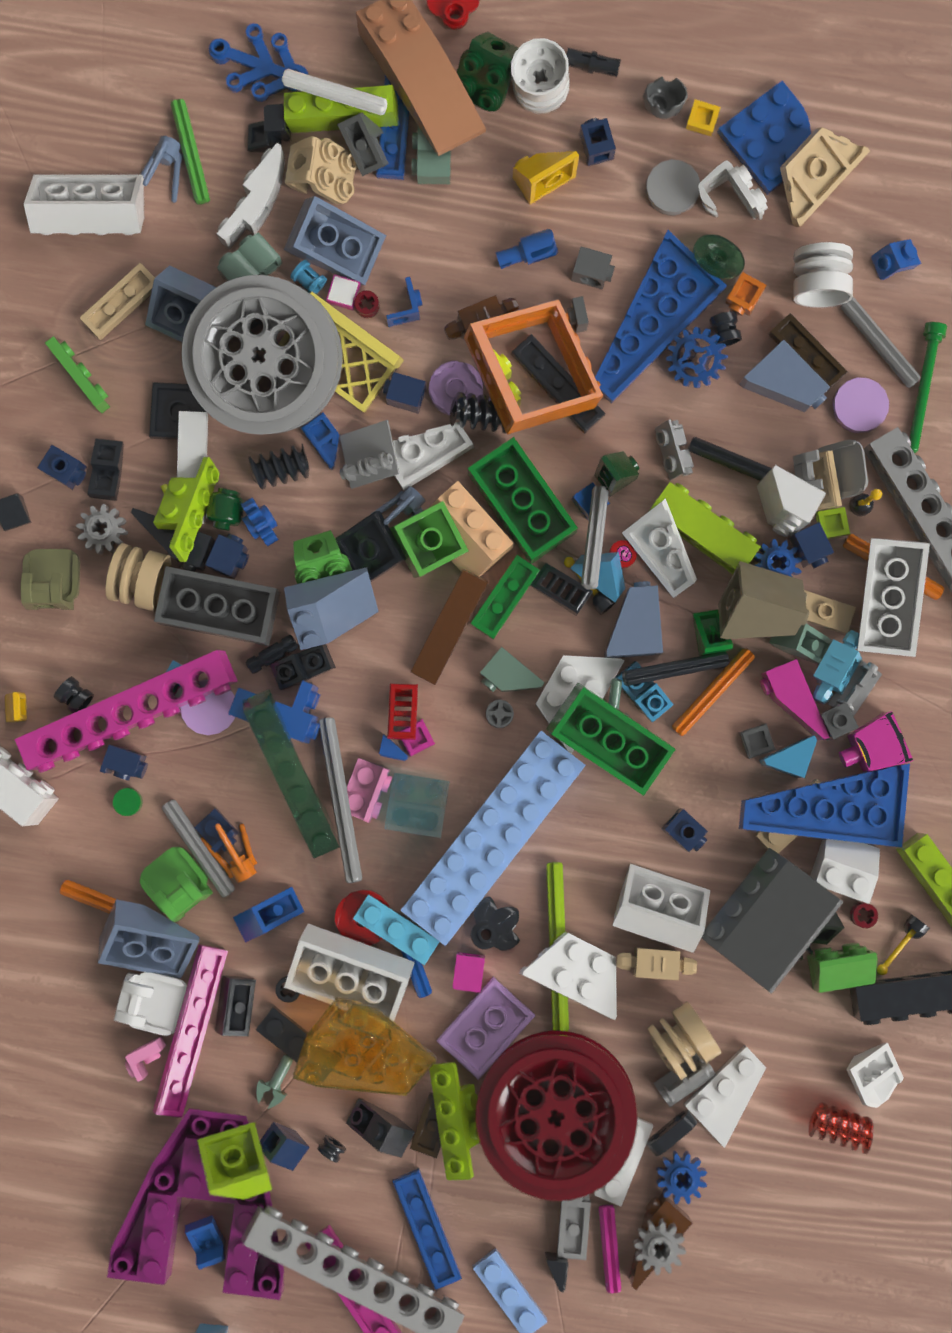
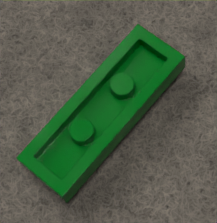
(505, 597)

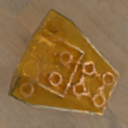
(361, 1051)

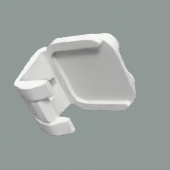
(741, 182)
(151, 1002)

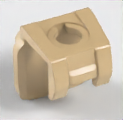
(323, 166)

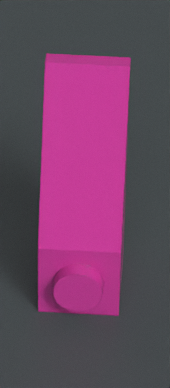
(791, 692)

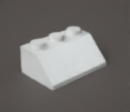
(788, 501)
(662, 908)

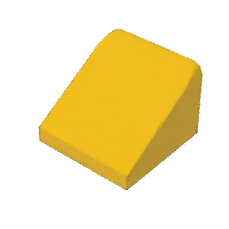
(15, 707)

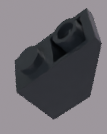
(380, 1128)

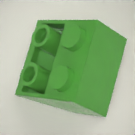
(842, 968)

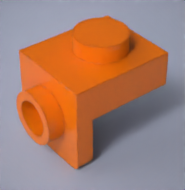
(745, 294)

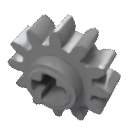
(92, 525)
(663, 1257)

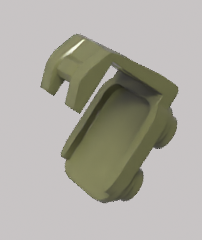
(50, 579)

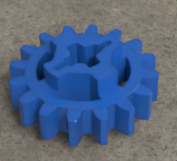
(701, 368)

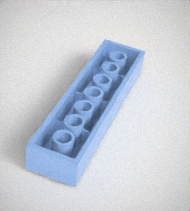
(492, 838)

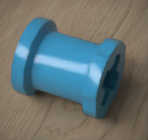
(308, 277)

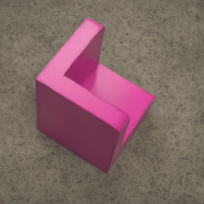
(468, 972)

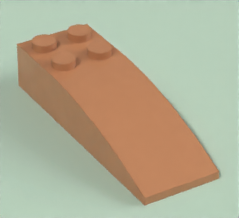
(420, 73)

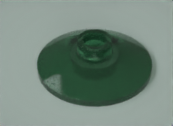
(718, 256)

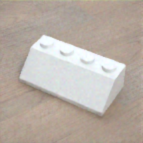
(85, 204)
(893, 596)

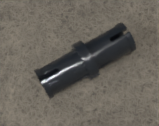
(593, 62)

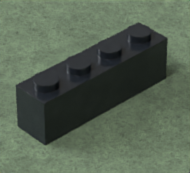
(902, 997)

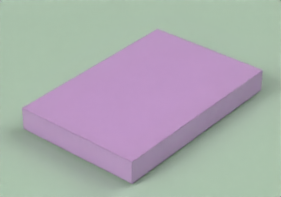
(485, 1028)

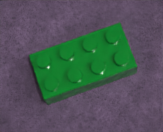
(522, 500)
(610, 739)

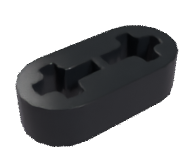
(671, 1133)

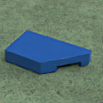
(323, 438)

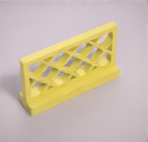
(368, 345)

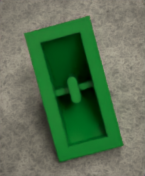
(708, 633)

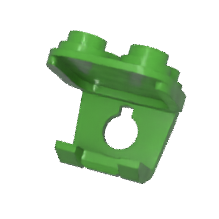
(322, 564)
(175, 883)

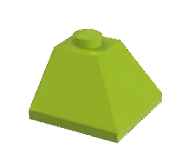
(235, 1163)

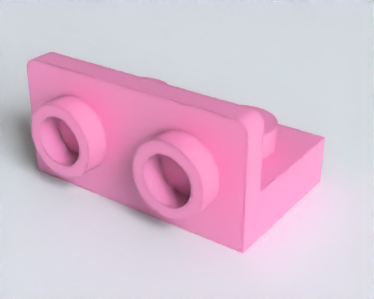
(365, 789)

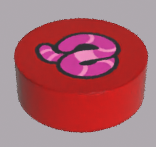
(626, 553)

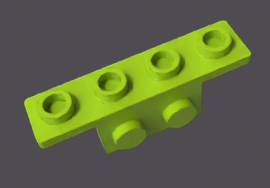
(185, 507)
(455, 1118)

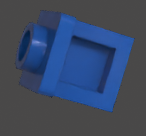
(895, 258)
(206, 1241)

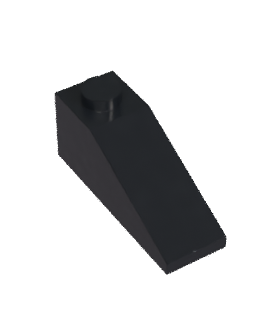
(202, 544)

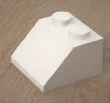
(847, 868)

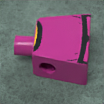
(877, 745)

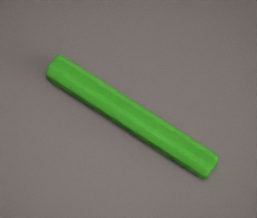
(190, 151)

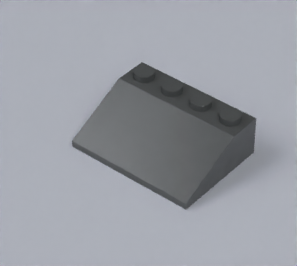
(771, 920)

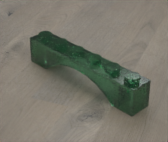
(290, 774)

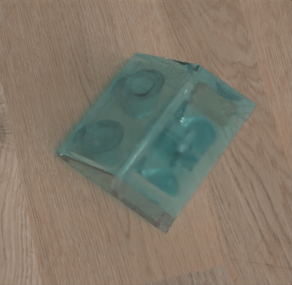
(417, 805)

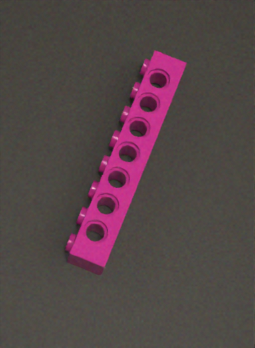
(35, 745)

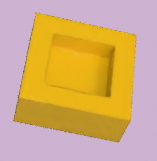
(703, 117)

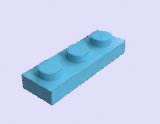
(396, 929)

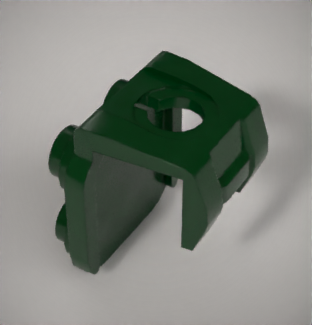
(487, 70)

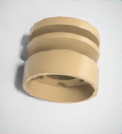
(137, 578)
(684, 1040)

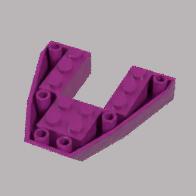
(149, 1232)

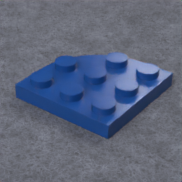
(767, 134)

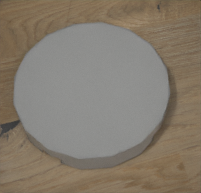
(672, 187)

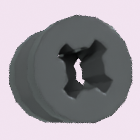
(499, 709)

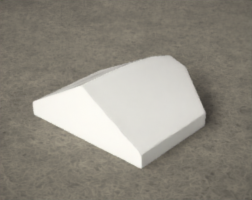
(875, 1075)

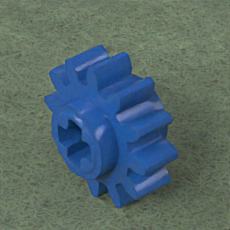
(259, 522)
(778, 552)
(677, 1187)

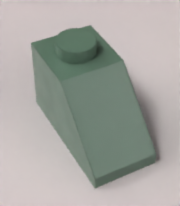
(806, 644)
(508, 674)

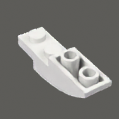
(262, 191)

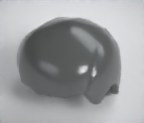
(665, 98)

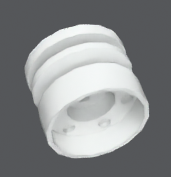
(537, 62)
(823, 275)

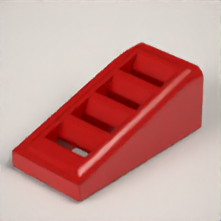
(402, 690)

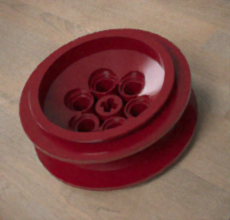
(592, 1076)

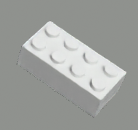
(21, 794)
(344, 968)

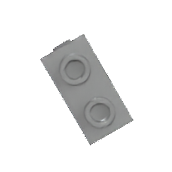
(669, 438)
(858, 687)
(675, 1089)

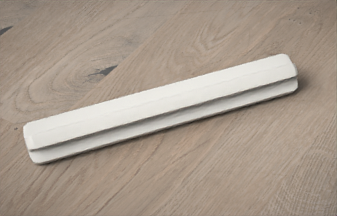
(334, 92)

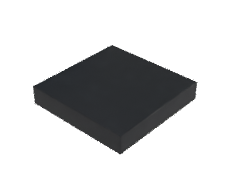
(165, 407)
(371, 546)

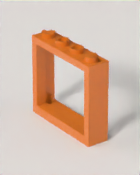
(568, 341)

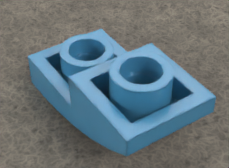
(647, 696)

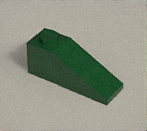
(616, 471)

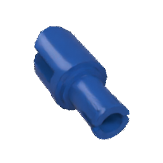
(530, 249)

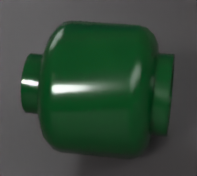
(225, 509)

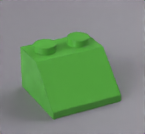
(429, 539)

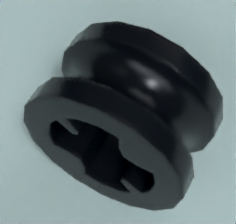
(285, 998)
(331, 1148)

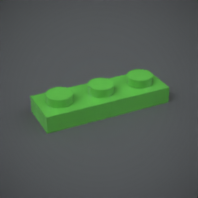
(78, 373)

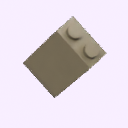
(761, 604)

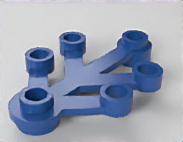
(261, 66)

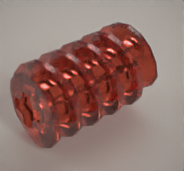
(842, 1125)

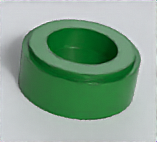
(127, 802)

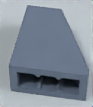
(786, 379)
(637, 625)

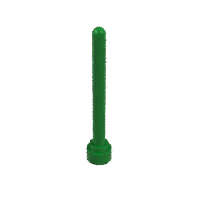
(933, 333)

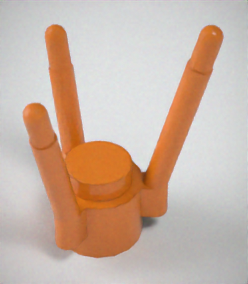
(241, 867)

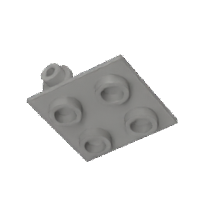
(368, 455)

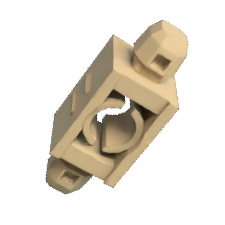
(656, 963)

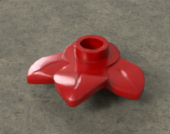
(447, 8)

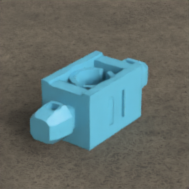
(837, 667)

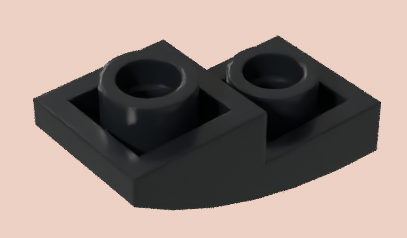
(302, 666)

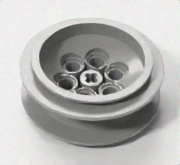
(312, 348)

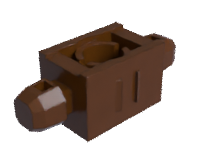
(477, 312)

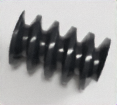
(474, 410)
(280, 467)

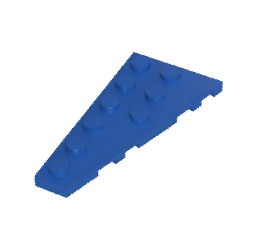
(663, 307)
(850, 808)

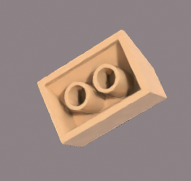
(478, 530)

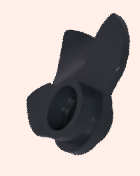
(498, 923)

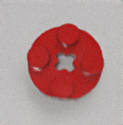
(344, 917)

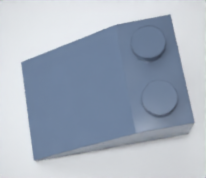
(334, 240)
(329, 606)
(145, 941)

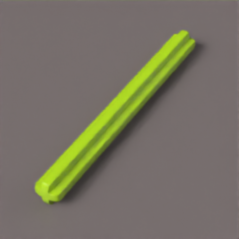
(556, 926)

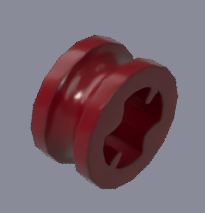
(365, 312)
(861, 923)

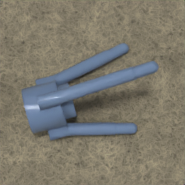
(165, 153)
(407, 502)

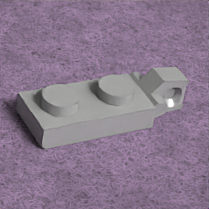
(574, 1228)

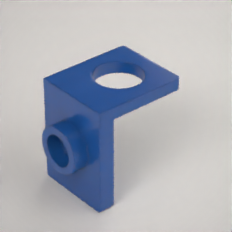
(409, 315)

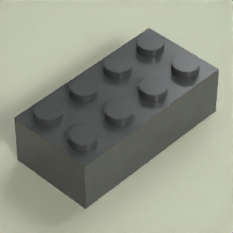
(217, 606)

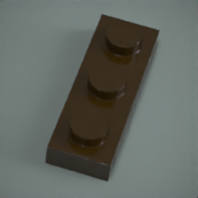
(808, 349)

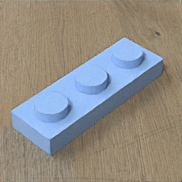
(509, 1292)

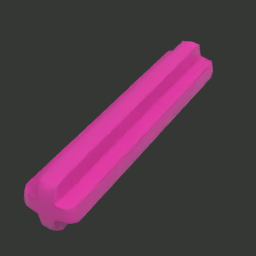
(609, 1248)

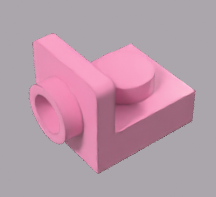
(146, 1052)

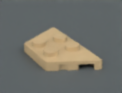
(817, 171)

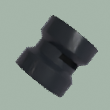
(725, 327)
(73, 695)

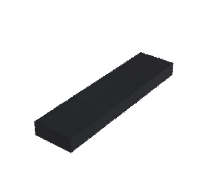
(554, 379)

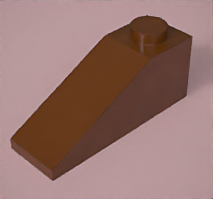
(658, 1209)

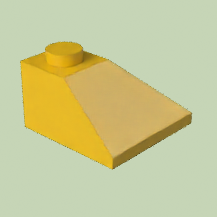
(544, 173)

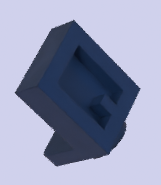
(210, 834)

